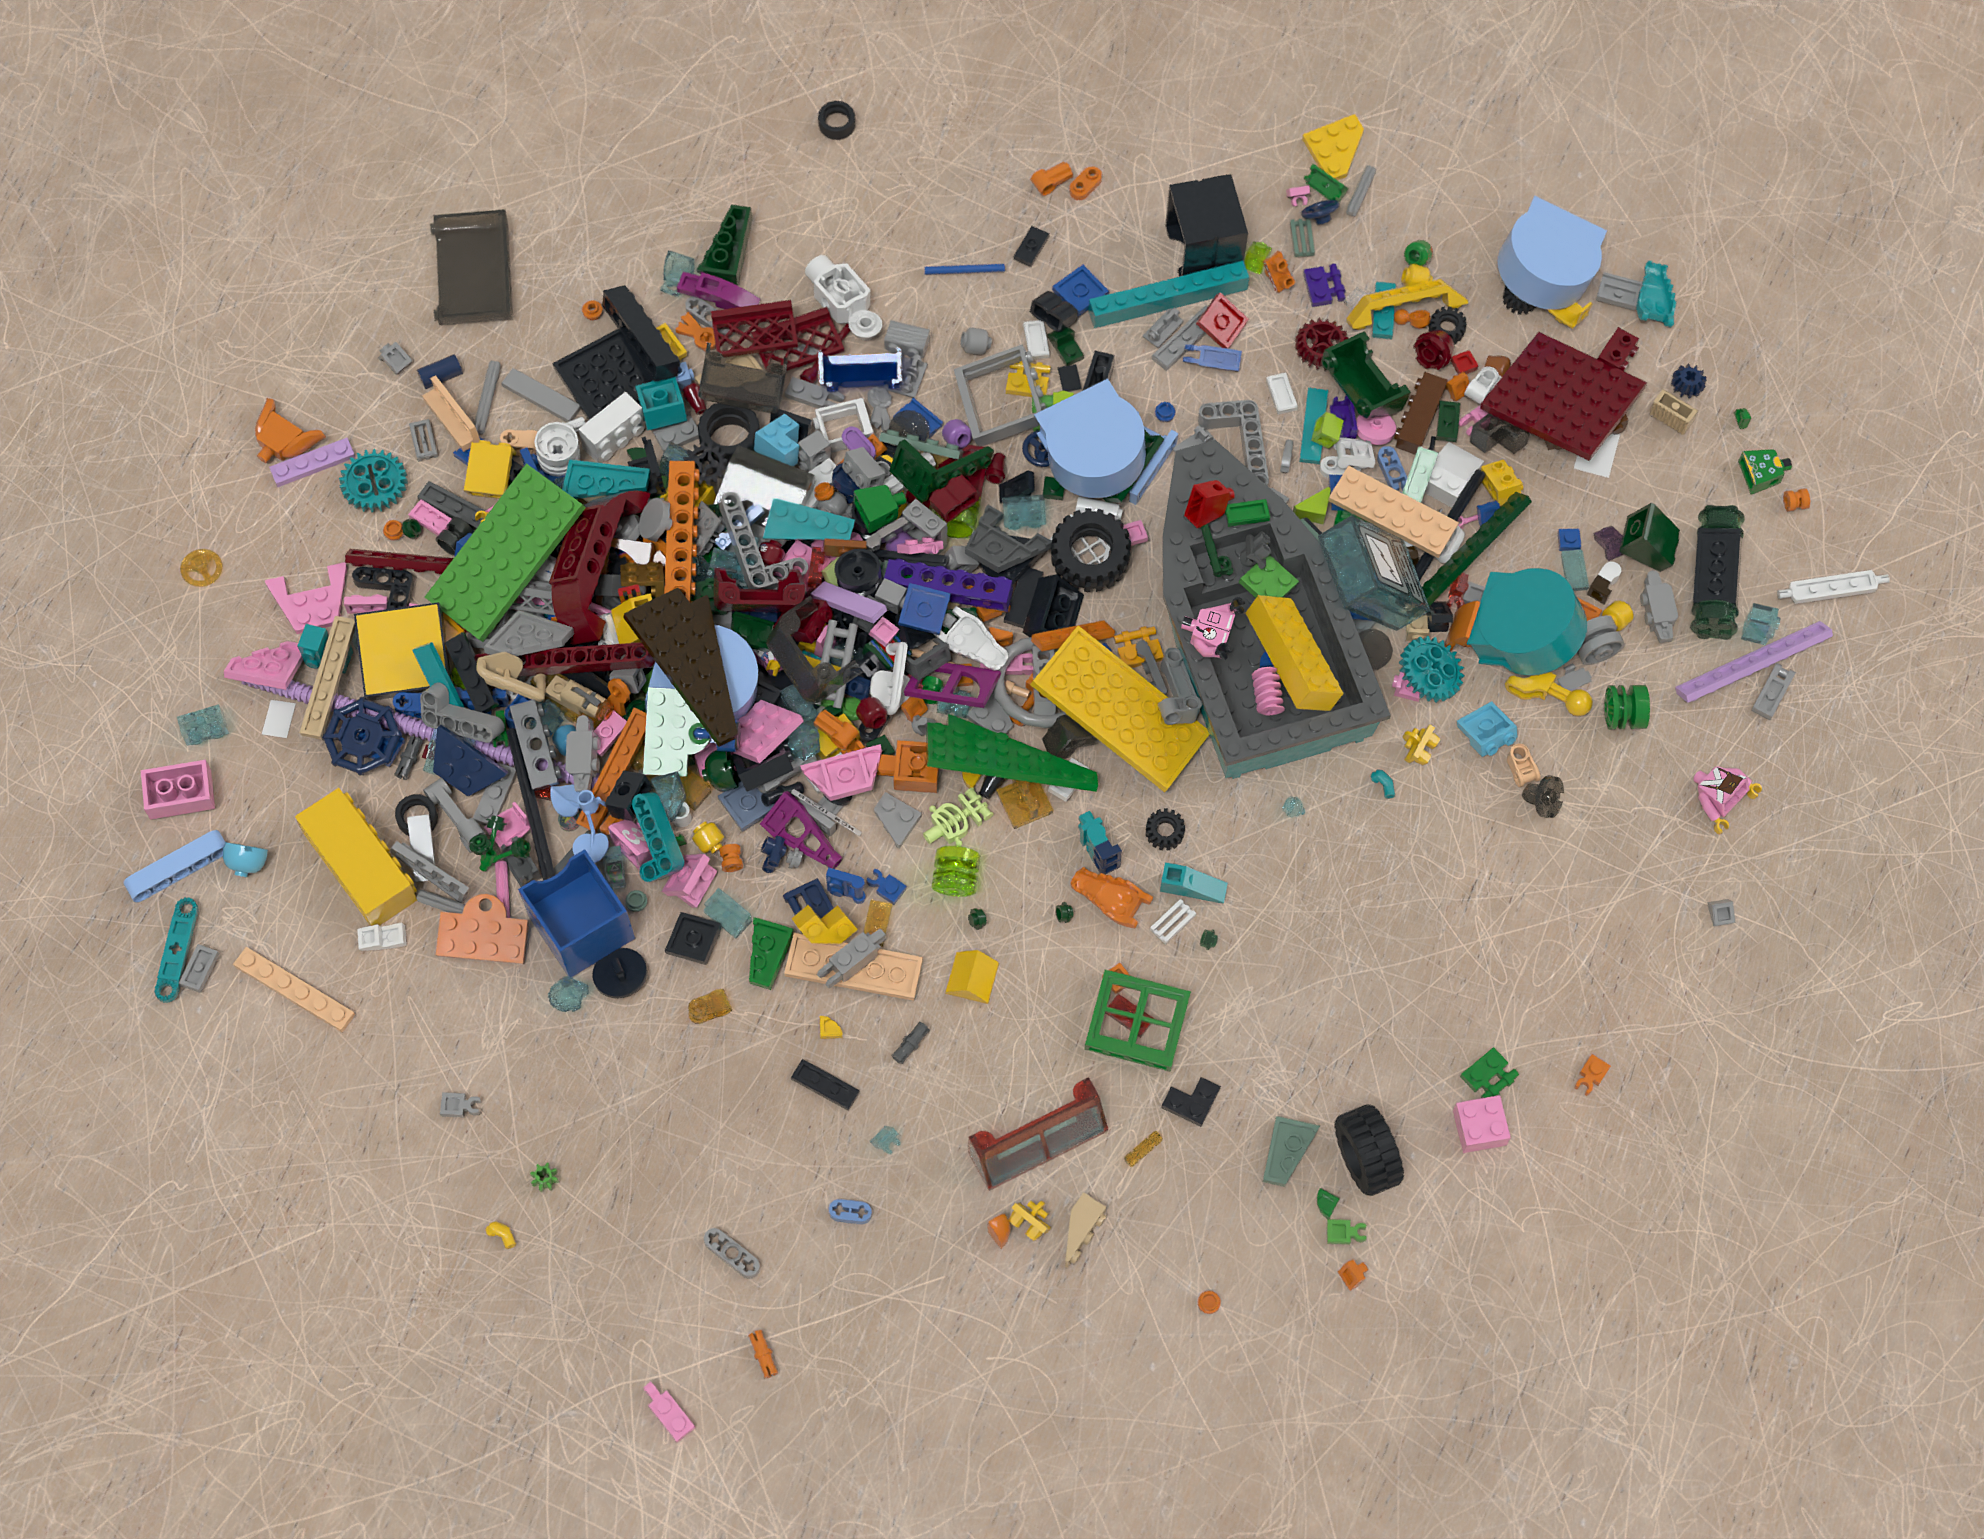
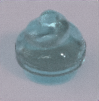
(1293, 807)

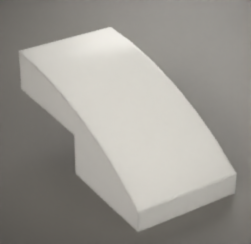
(381, 938)

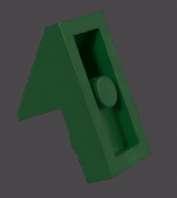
(1066, 346)

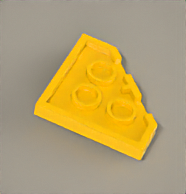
(1335, 145)

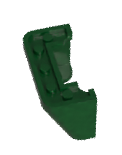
(1362, 379)

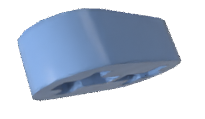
(849, 1217)

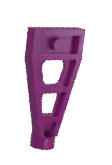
(780, 816)

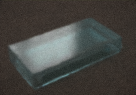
(1575, 569)

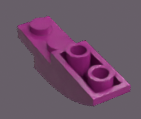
(716, 290)

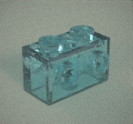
(1023, 511)
(203, 725)

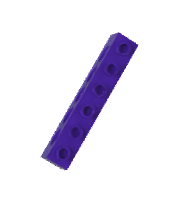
(976, 596)

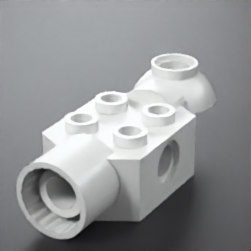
(844, 296)

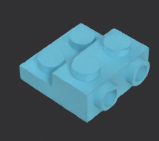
(1488, 729)

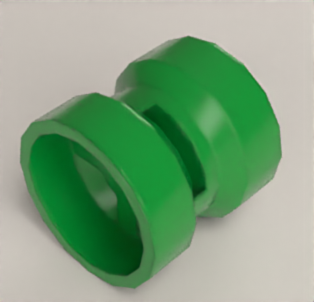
(932, 684)

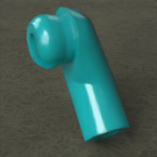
(1386, 781)

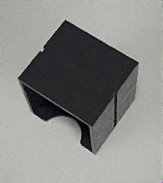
(1207, 222)

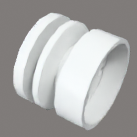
(555, 446)

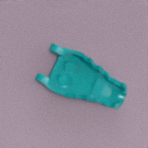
(1656, 295)

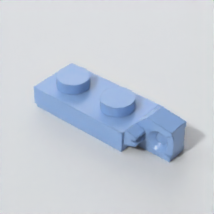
(753, 514)

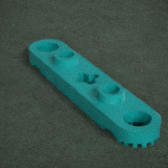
(173, 964)

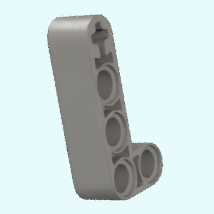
(459, 720)

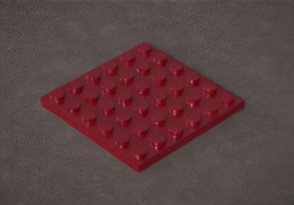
(1563, 396)

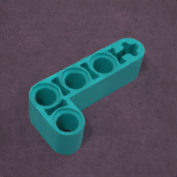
(650, 811)

